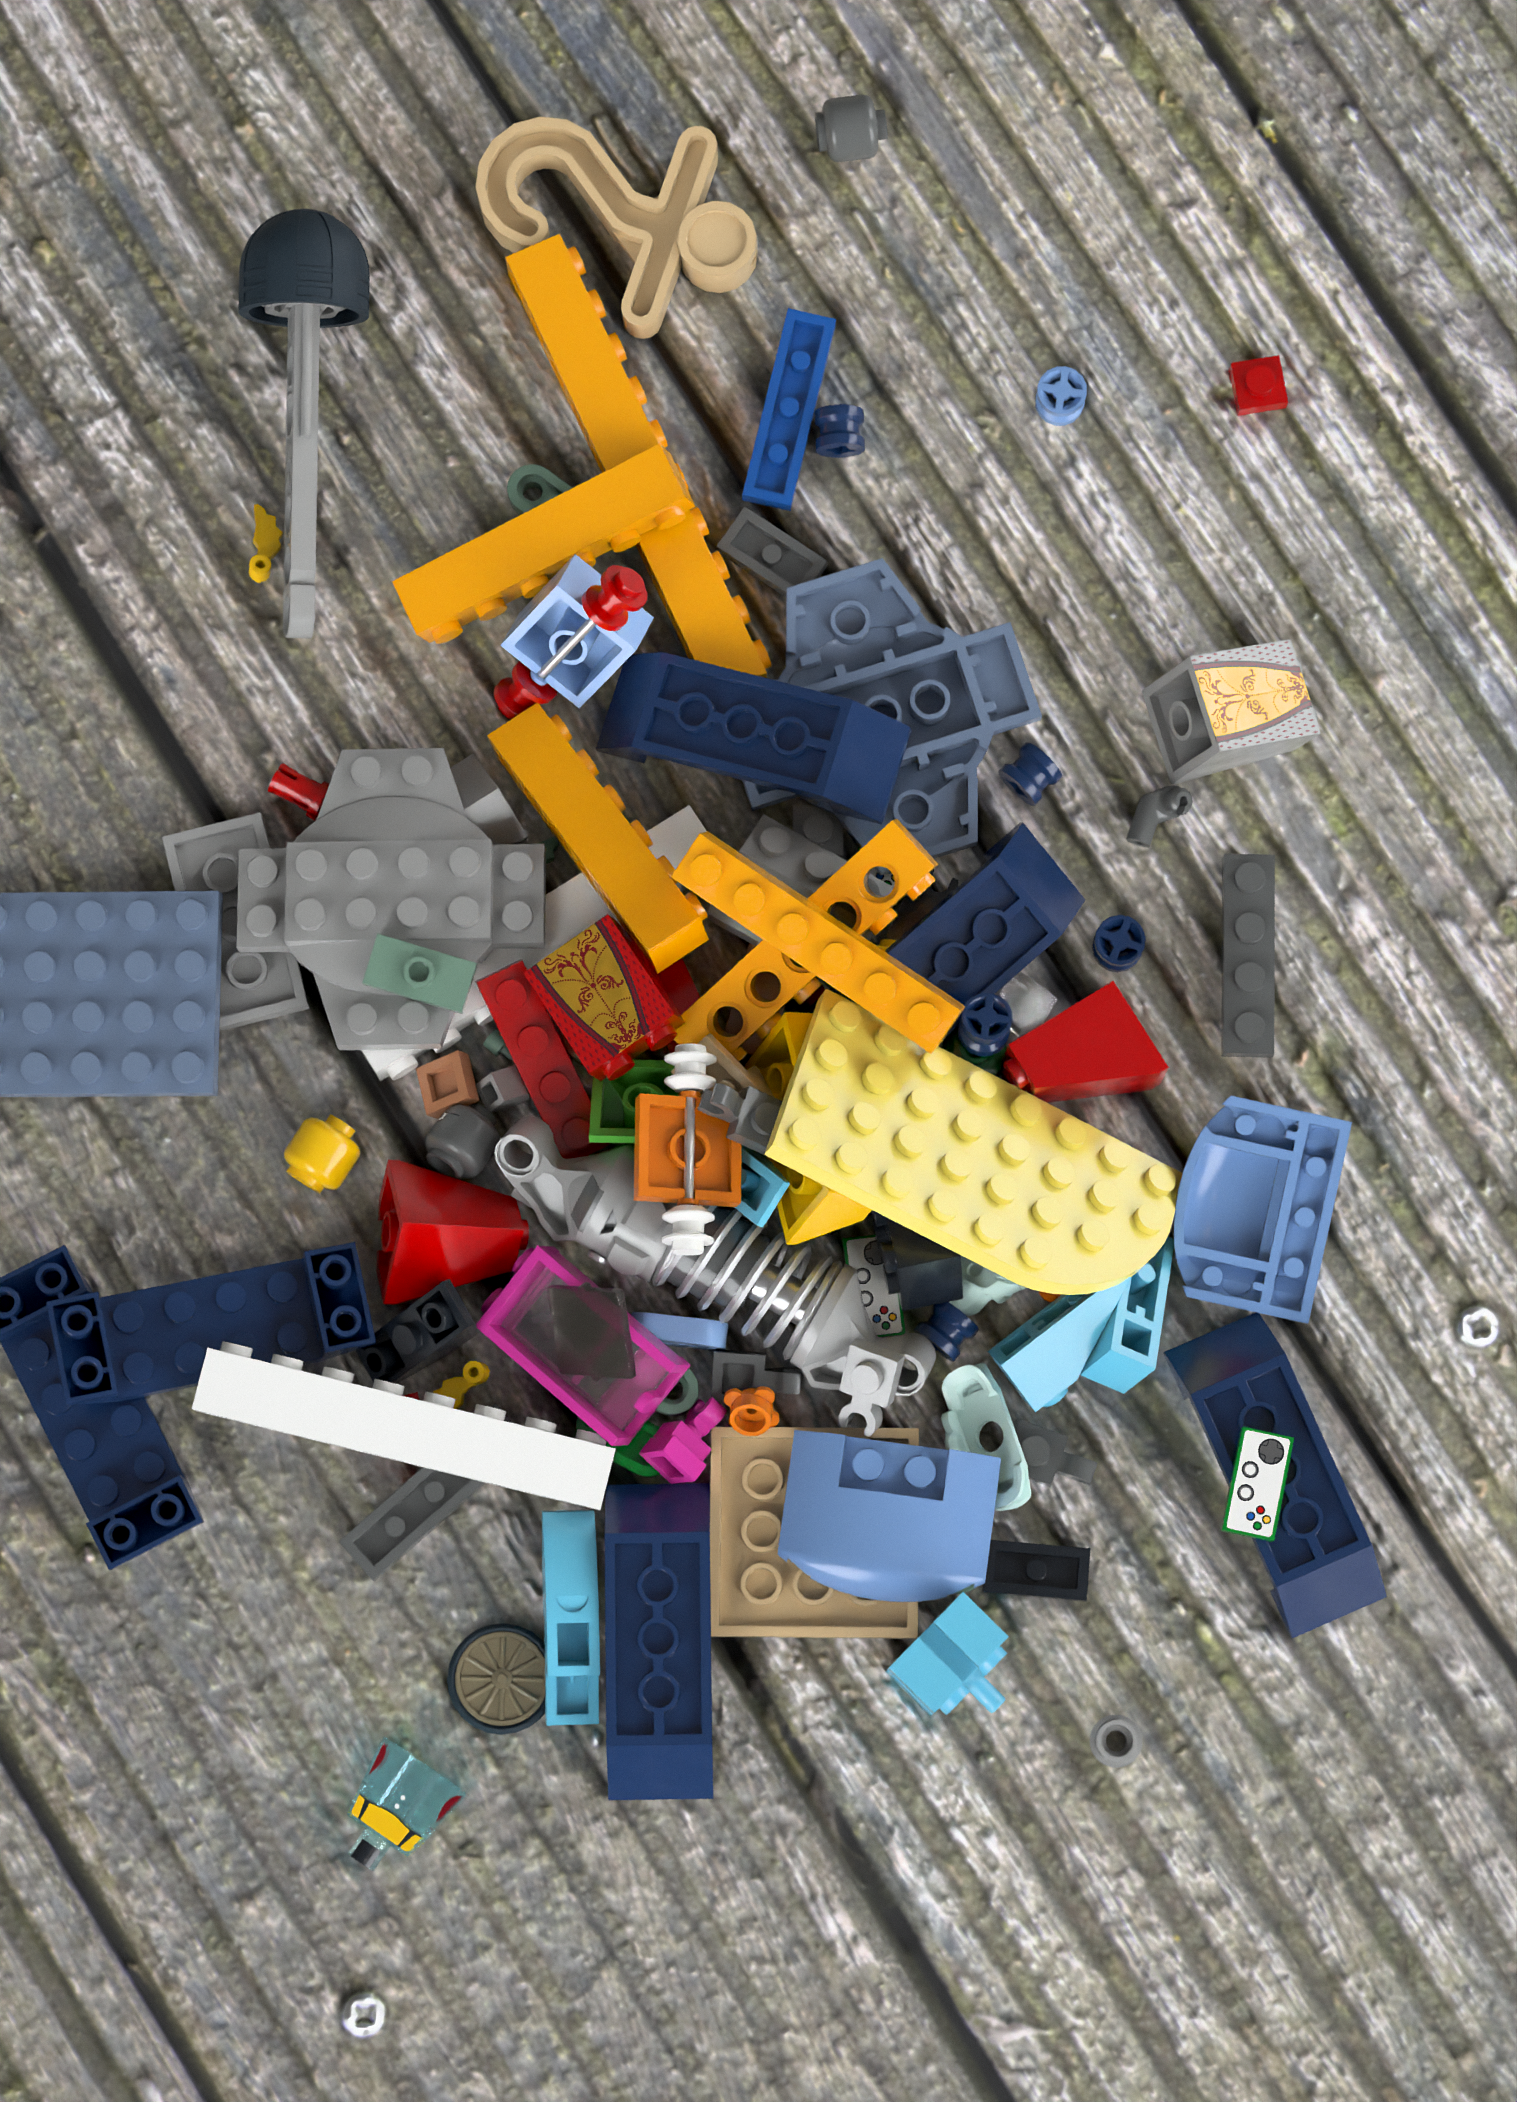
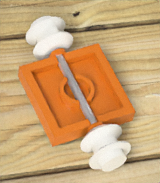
(685, 1153)

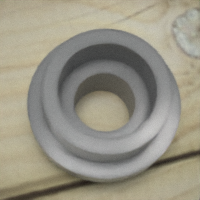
(1132, 1737)

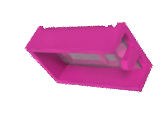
(522, 1327)

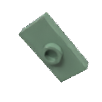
(419, 973)

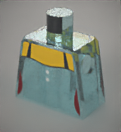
(399, 1804)

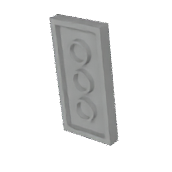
(254, 983)

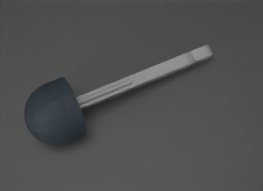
(304, 276)

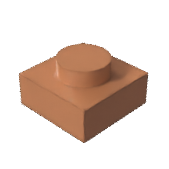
(447, 1083)

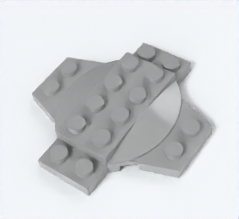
(392, 862)

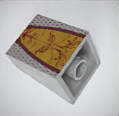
(1230, 709)

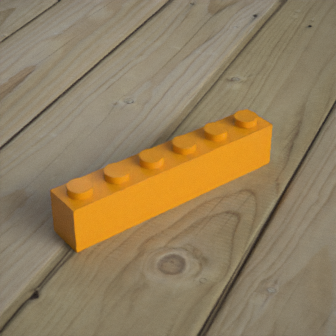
(534, 546)
(599, 837)
(818, 941)

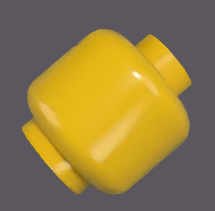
(322, 1153)

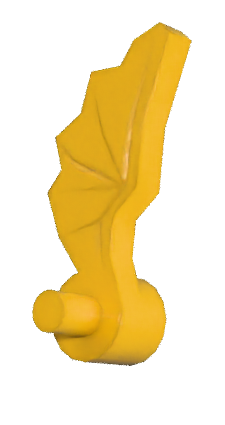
(267, 541)
(473, 1374)

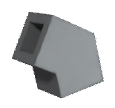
(502, 1089)

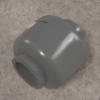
(850, 128)
(462, 1141)

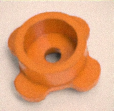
(751, 1410)

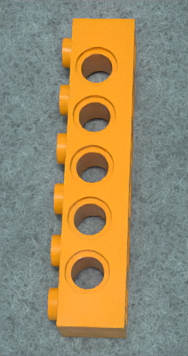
(890, 848)

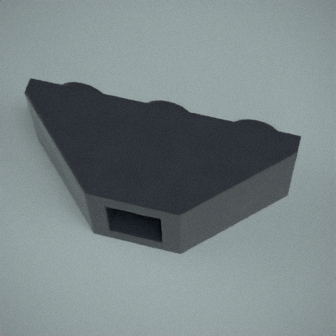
(419, 1335)

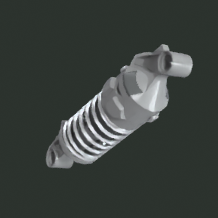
(595, 1205)

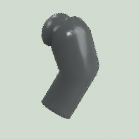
(1157, 808)

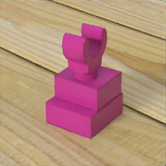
(677, 1445)

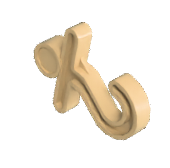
(660, 234)

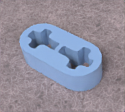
(685, 1331)

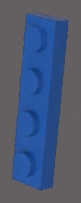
(789, 409)

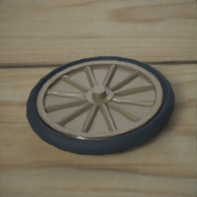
(499, 1678)

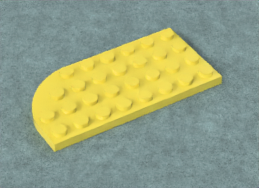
(968, 1157)

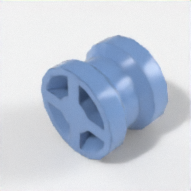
(1062, 384)

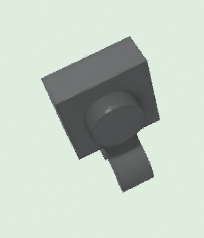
(748, 1112)
(749, 1370)
(1046, 1455)

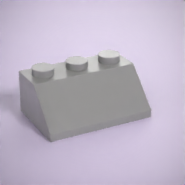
(797, 864)

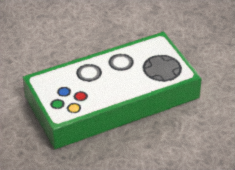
(882, 1308)
(1257, 1484)

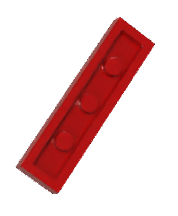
(540, 1058)

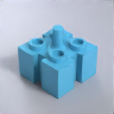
(953, 1660)

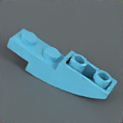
(570, 1617)

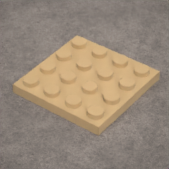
(753, 1586)

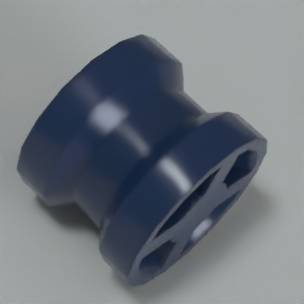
(839, 431)
(1030, 774)
(1122, 933)
(987, 1012)
(947, 1329)

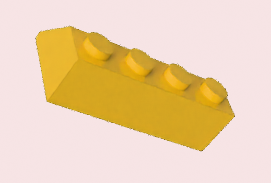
(806, 1206)

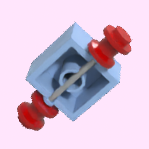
(573, 636)

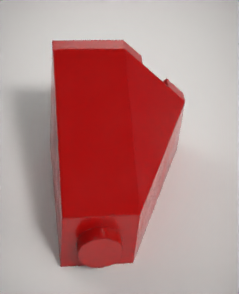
(442, 1231)

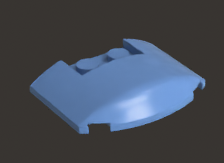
(1258, 1207)
(888, 1516)

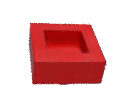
(1258, 385)

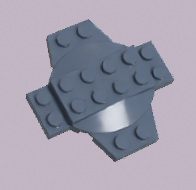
(870, 643)

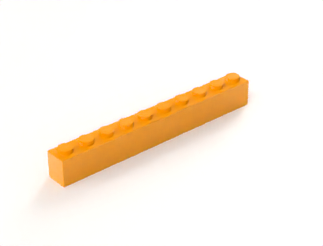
(617, 429)

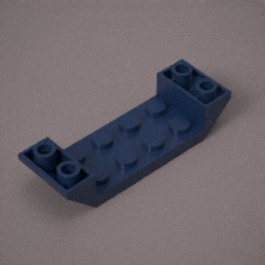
(756, 732)
(991, 921)
(160, 1334)
(108, 1449)
(1320, 1549)
(658, 1642)

